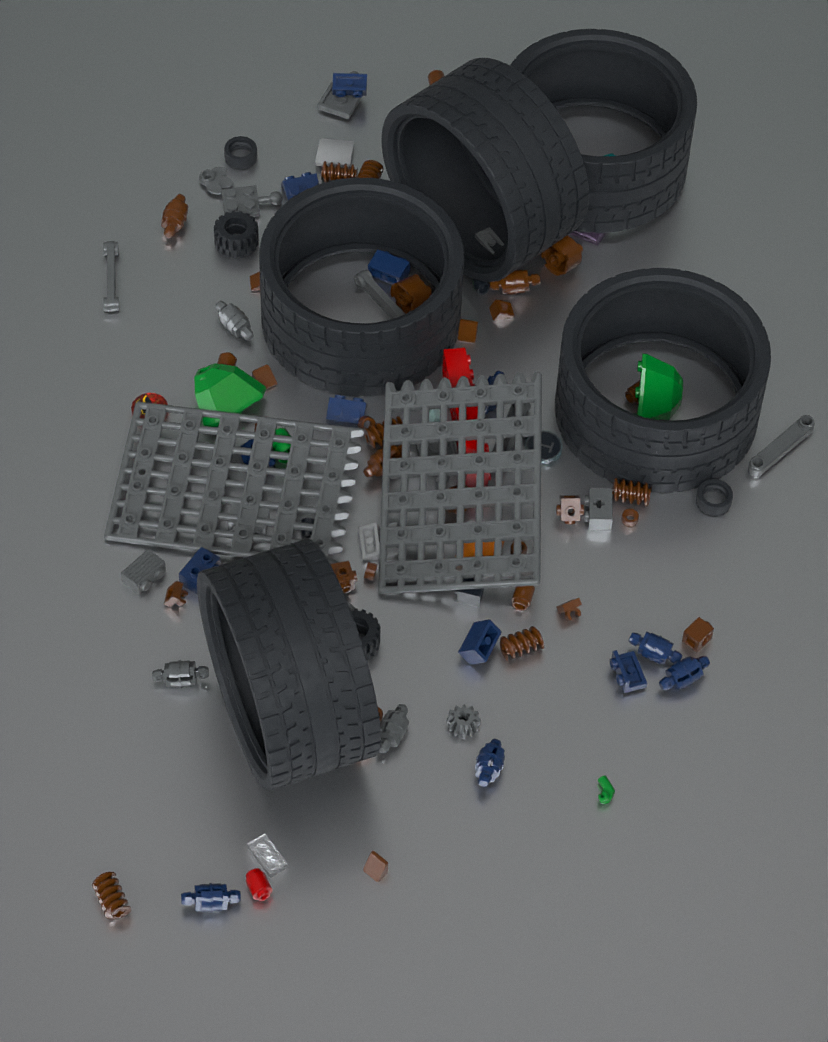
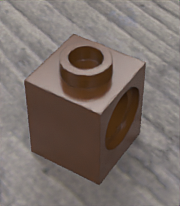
(698, 634)

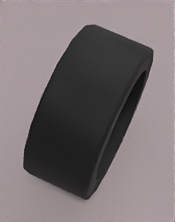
(238, 143)
(717, 486)

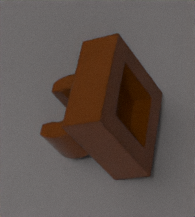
(173, 594)
(568, 607)

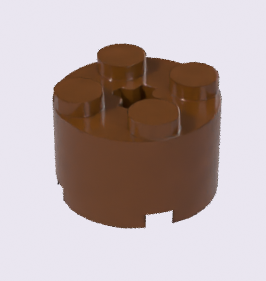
(563, 256)
(410, 293)

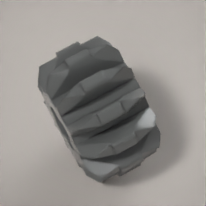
(463, 721)

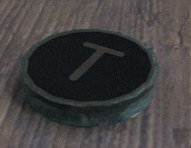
(550, 446)

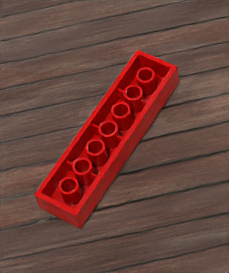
(454, 366)

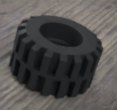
(232, 224)
(370, 628)

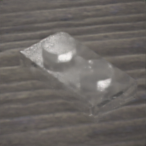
(267, 855)

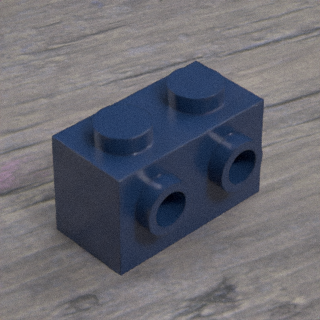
(388, 267)
(200, 561)
(480, 642)

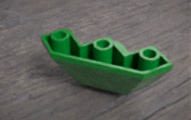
(659, 389)
(225, 390)

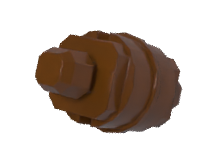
(174, 216)
(516, 282)
(375, 464)

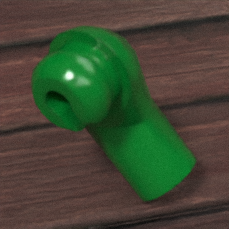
(607, 790)

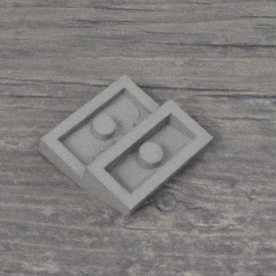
(334, 151)
(370, 542)

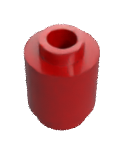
(258, 884)

